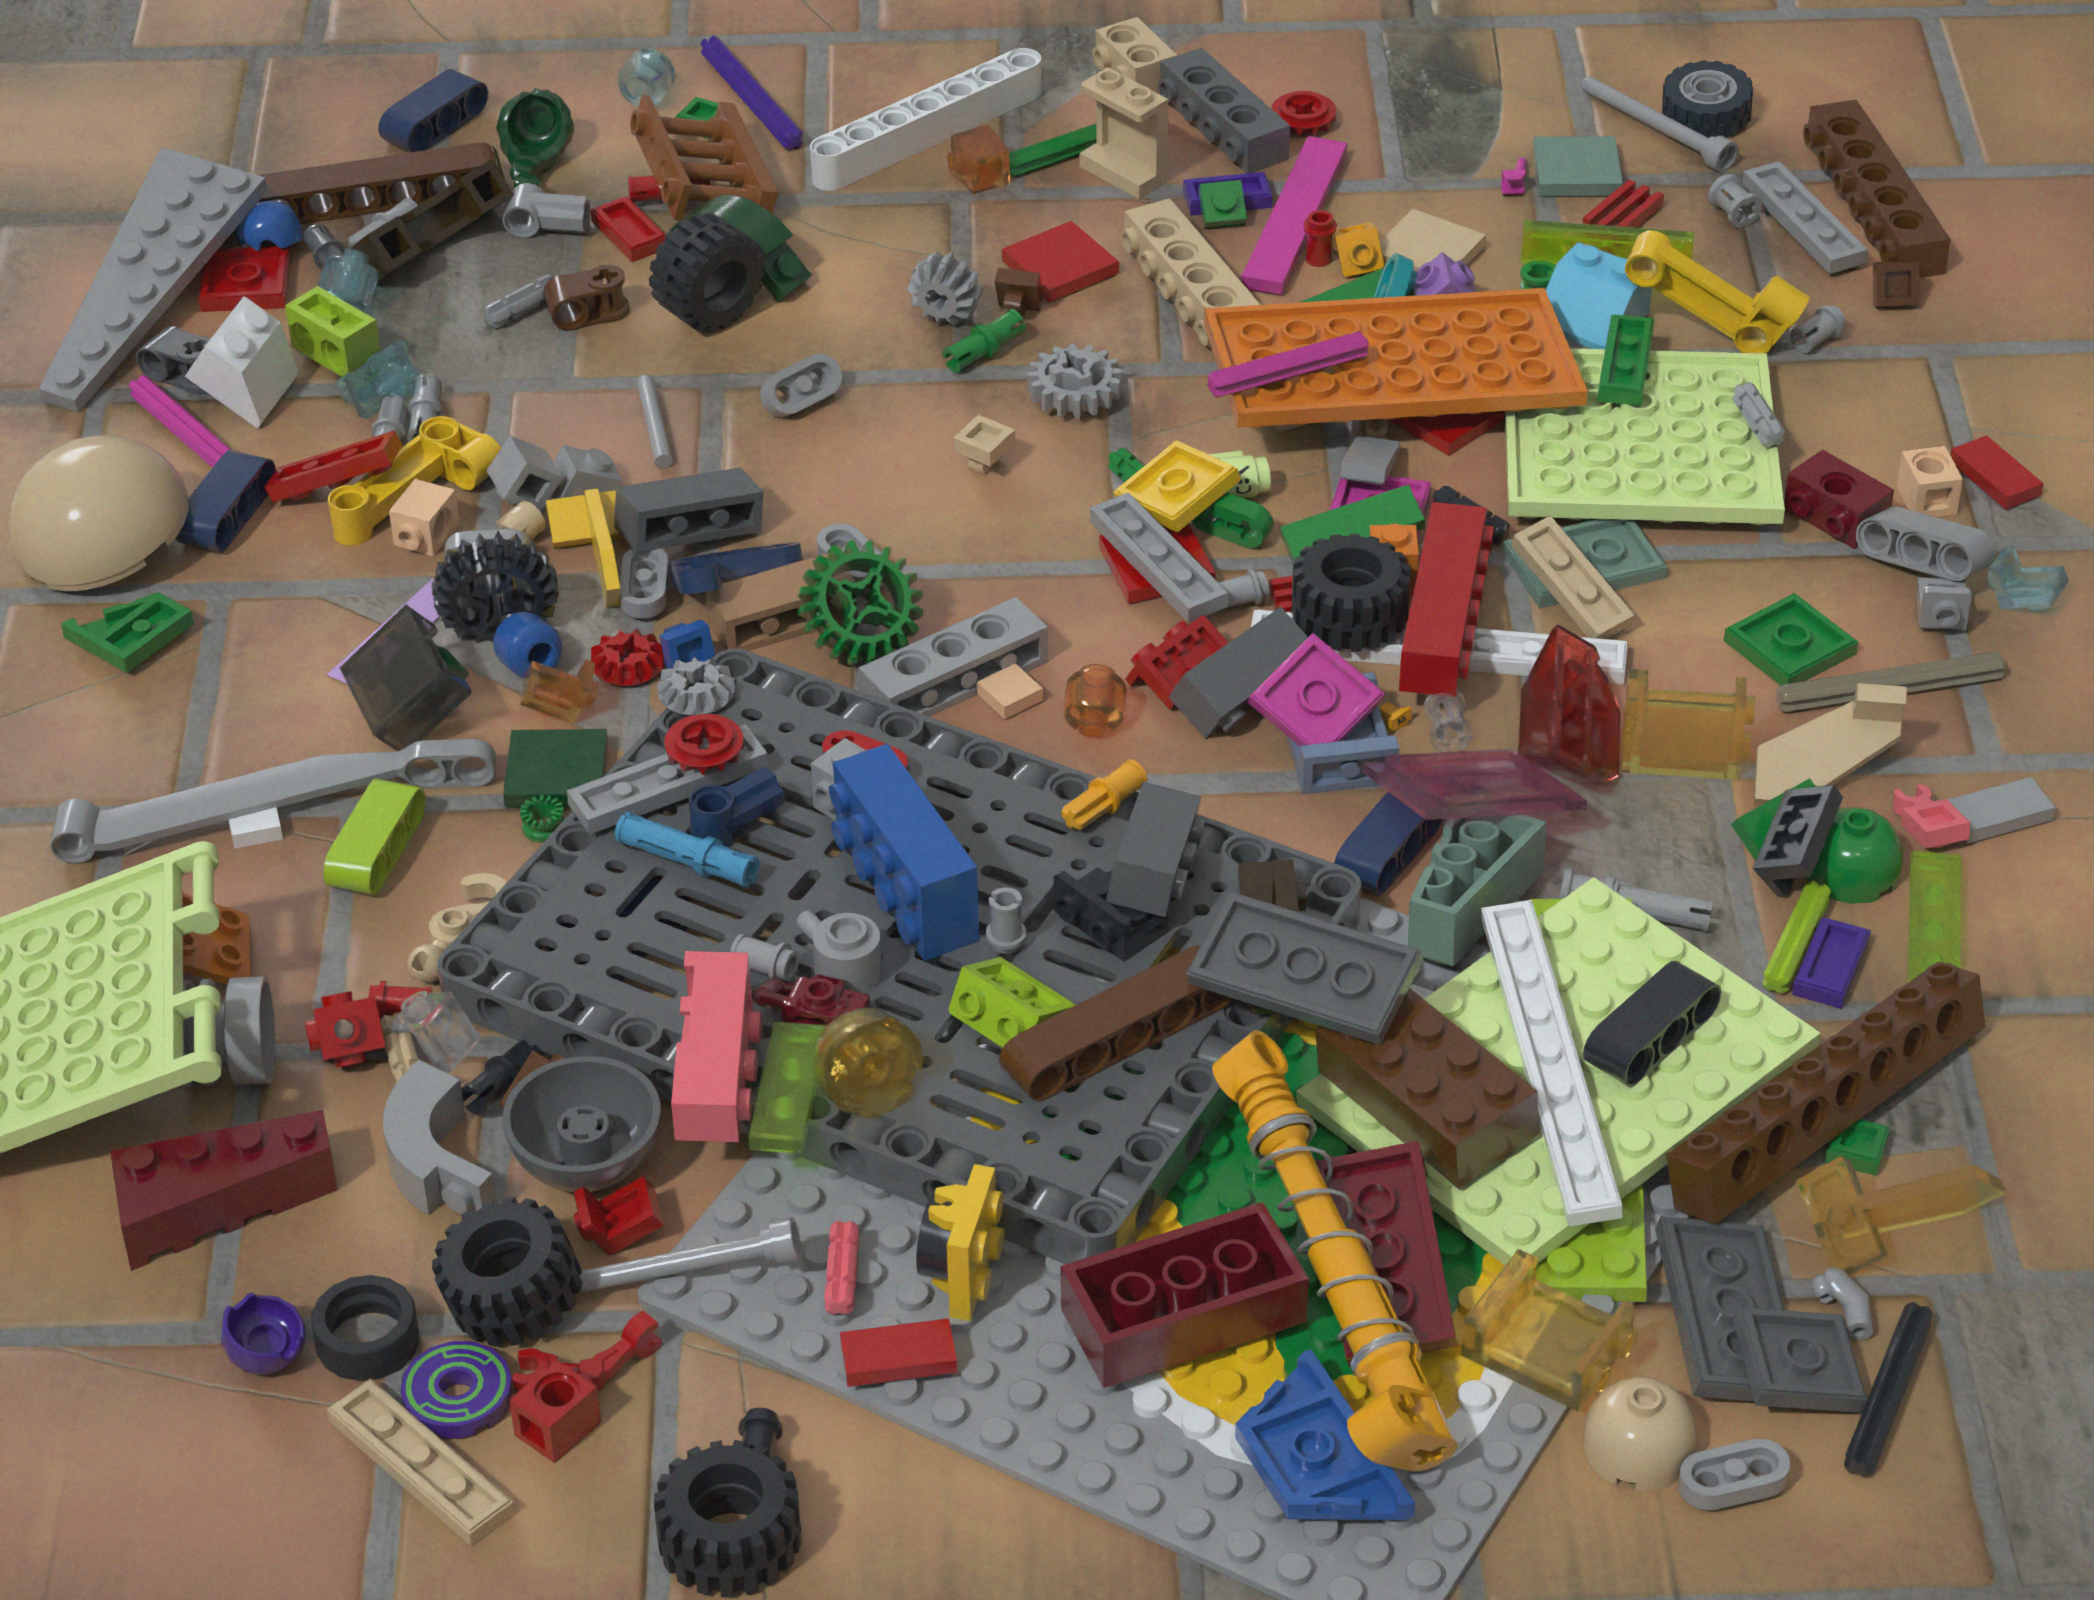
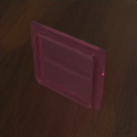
(1472, 784)

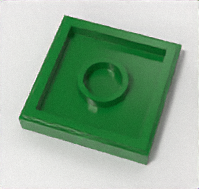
(1790, 641)

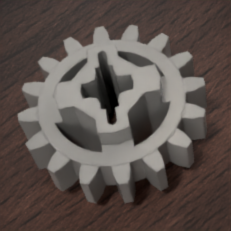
(1074, 380)

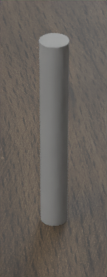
(654, 421)

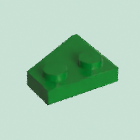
(131, 630)

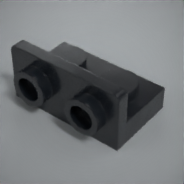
(1797, 836)
(1109, 925)

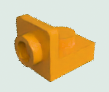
(1358, 249)

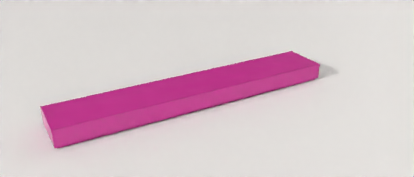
(1283, 234)

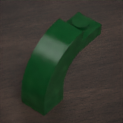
(782, 266)

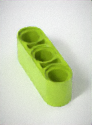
(374, 837)

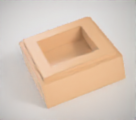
(1010, 691)

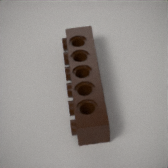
(1876, 187)

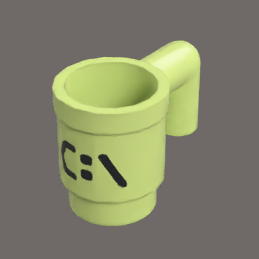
(1253, 473)

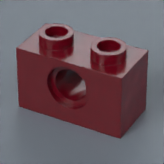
(1835, 496)

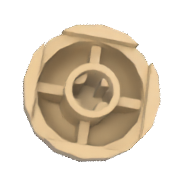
(1639, 1433)

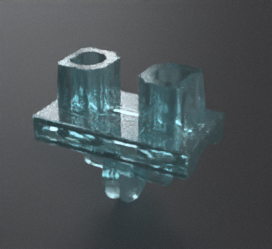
(381, 376)

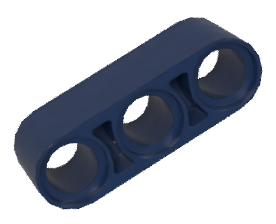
(433, 111)
(226, 500)
(1385, 843)

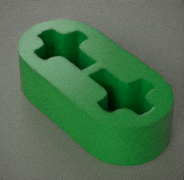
(1236, 521)

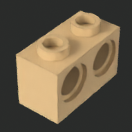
(1132, 51)

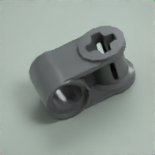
(170, 357)

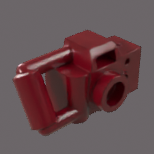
(810, 1000)

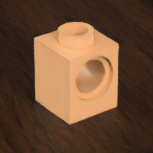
(1929, 481)
(424, 517)

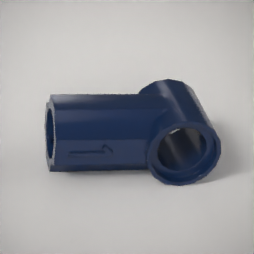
(722, 810)

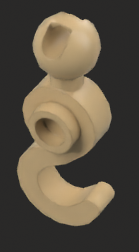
(450, 922)

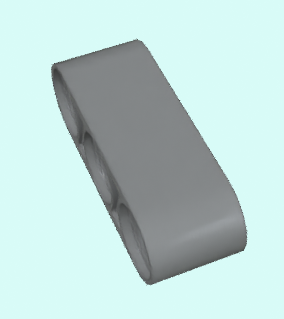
(1944, 540)

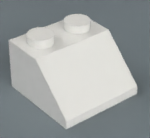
(246, 363)

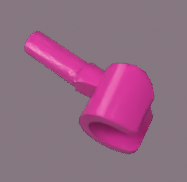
(1513, 180)

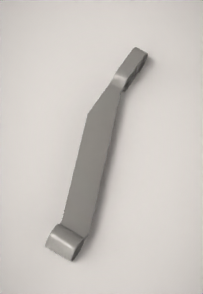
(85, 829)

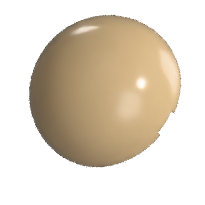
(95, 512)

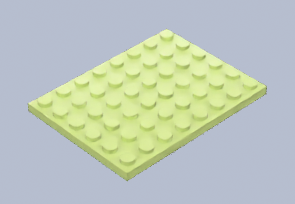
(1599, 957)

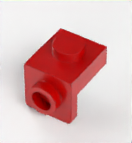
(619, 1216)

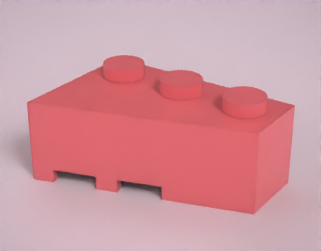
(715, 1048)

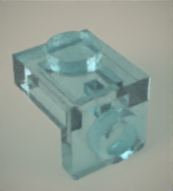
(2024, 587)

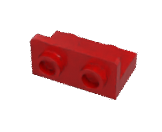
(1181, 651)

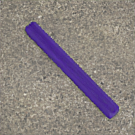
(752, 93)

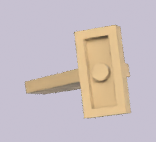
(1832, 743)

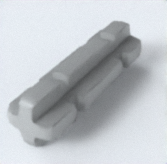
(516, 303)
(1758, 415)

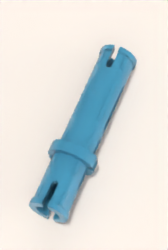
(704, 855)

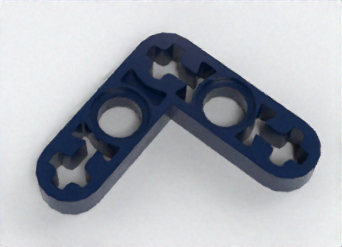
(705, 571)

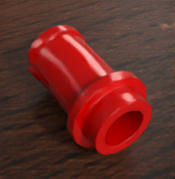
(1319, 231)
(391, 997)

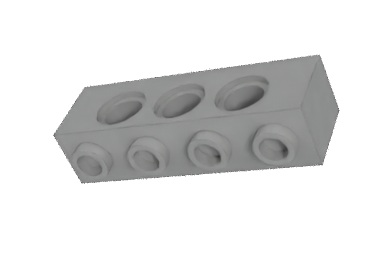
(950, 662)

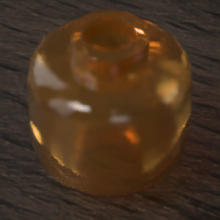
(1095, 700)

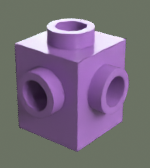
(1443, 277)

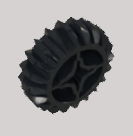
(486, 585)

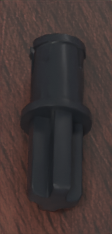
(496, 1077)

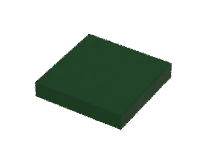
(552, 763)

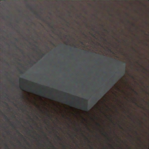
(1799, 1360)

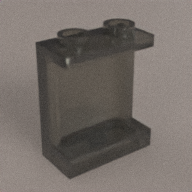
(403, 680)

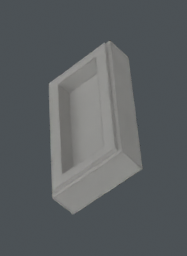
(1369, 459)
(2004, 808)

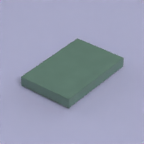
(1613, 548)

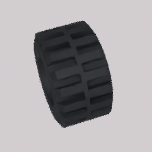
(707, 272)
(1351, 591)
(517, 1301)
(732, 1553)

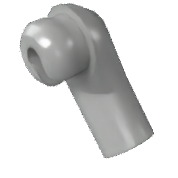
(1855, 1301)

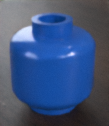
(526, 639)

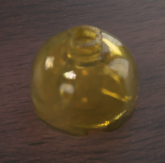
(867, 1061)

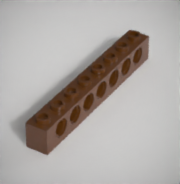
(1825, 1092)

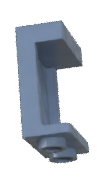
(1340, 763)

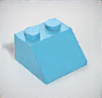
(1591, 288)

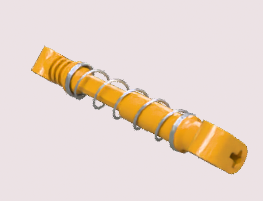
(1404, 1420)

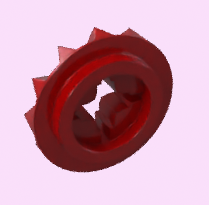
(1305, 111)
(640, 666)
(687, 735)

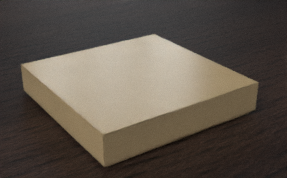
(1426, 236)

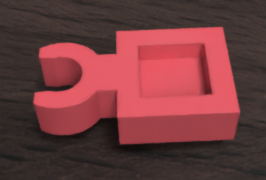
(1930, 821)

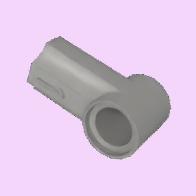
(535, 210)

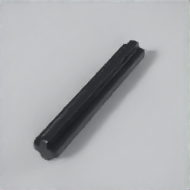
(1888, 1389)

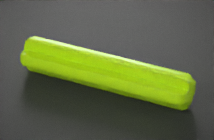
(1796, 937)

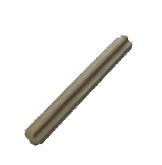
(1915, 677)

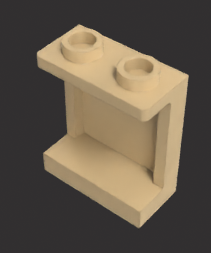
(1129, 134)

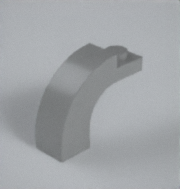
(415, 1120)

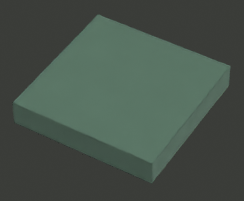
(1576, 166)

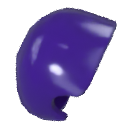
(262, 1334)

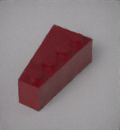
(218, 1180)

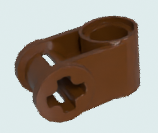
(583, 298)

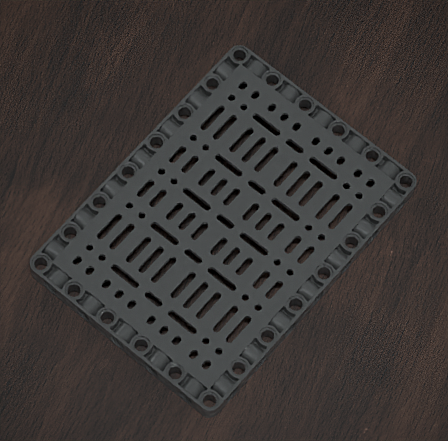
(991, 787)

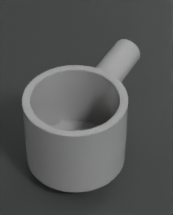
(845, 948)

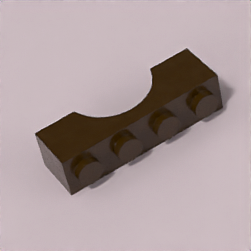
(434, 219)

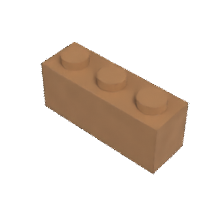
(763, 607)

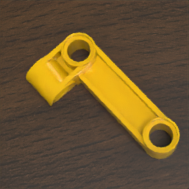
(1749, 321)
(440, 450)

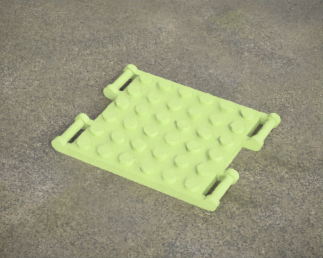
(100, 996)

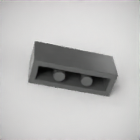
(688, 509)
(1220, 686)
(1156, 850)

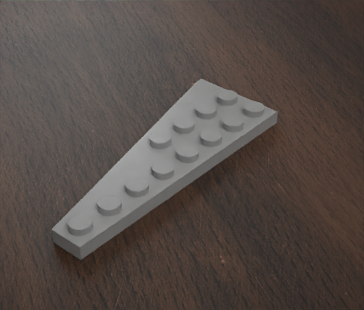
(164, 241)

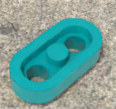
(1396, 277)

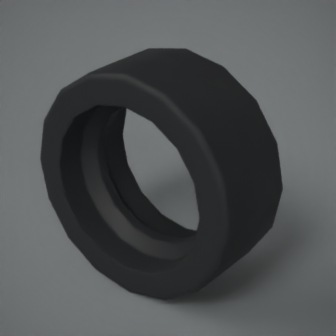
(371, 1358)

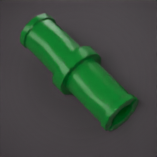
(984, 341)

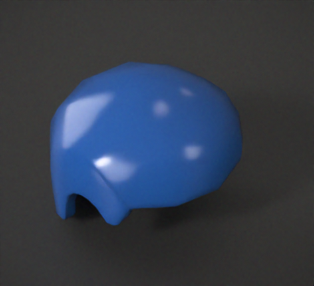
(270, 222)

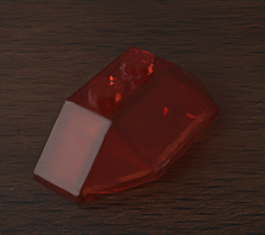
(1570, 711)

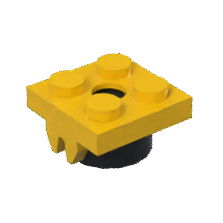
(961, 1238)

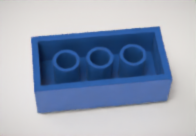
(905, 852)

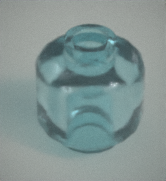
(646, 73)
(349, 277)

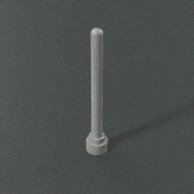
(1716, 151)
(777, 1242)

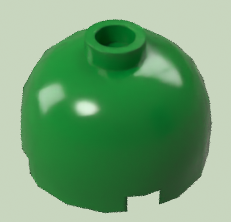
(1859, 857)

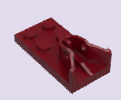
(1398, 1218)

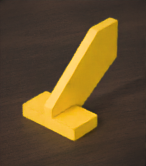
(587, 521)

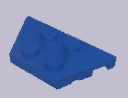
(1307, 1455)

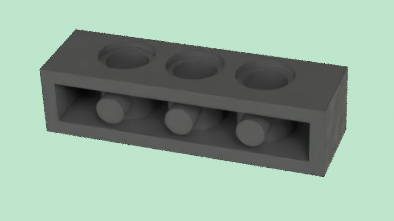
(1225, 111)

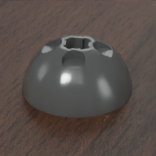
(582, 1122)

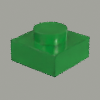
(1222, 204)

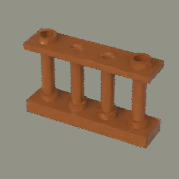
(728, 143)

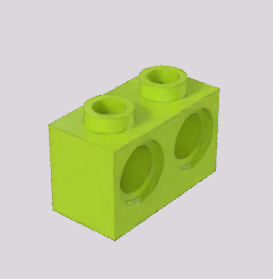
(331, 331)

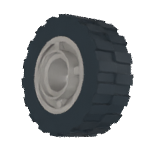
(1709, 98)

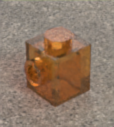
(979, 159)

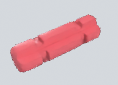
(841, 1267)

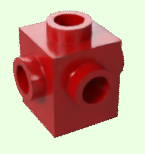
(365, 1029)

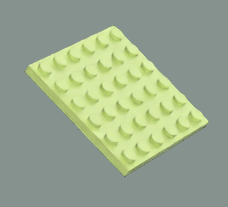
(1662, 461)

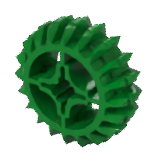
(844, 594)

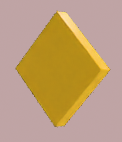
(1180, 484)

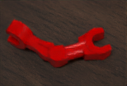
(635, 1340)

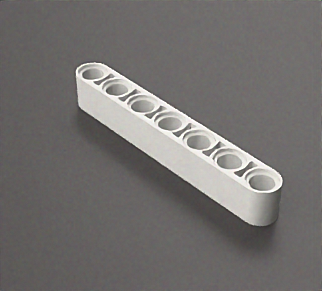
(925, 119)

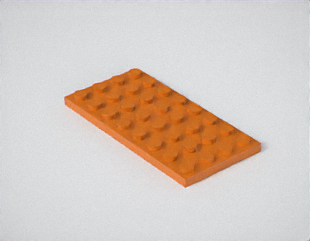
(1421, 358)

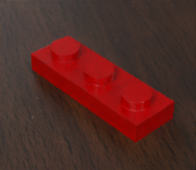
(334, 467)

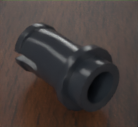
(761, 1428)

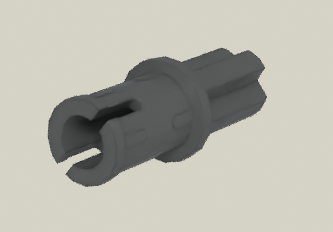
(321, 243)

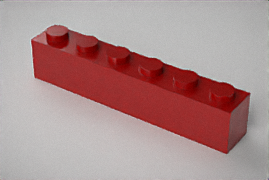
(1446, 600)

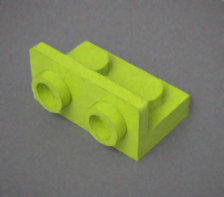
(1003, 1000)

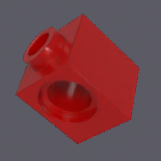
(555, 1410)

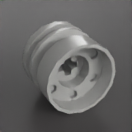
(242, 1030)

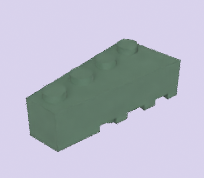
(1473, 867)

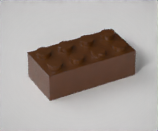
(1434, 1088)

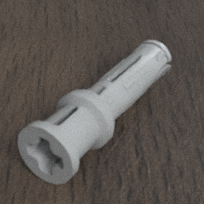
(1659, 905)

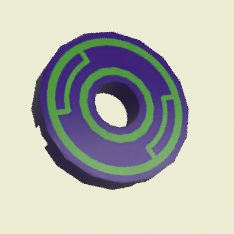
(451, 1365)

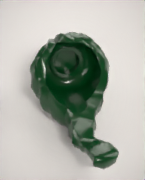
(534, 133)

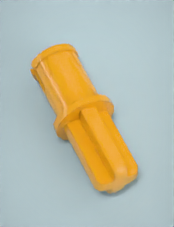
(1104, 795)

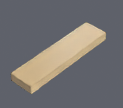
(421, 1462)

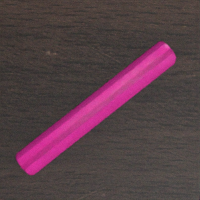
(1287, 364)
(178, 420)

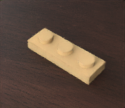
(1572, 579)

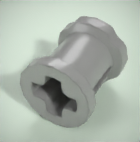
(1737, 198)

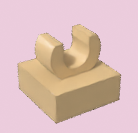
(983, 442)

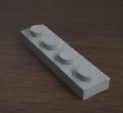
(1805, 217)
(1158, 557)
(655, 785)

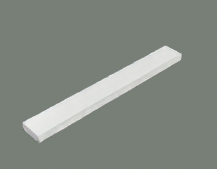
(1494, 651)
(1551, 1064)

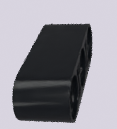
(1652, 1023)

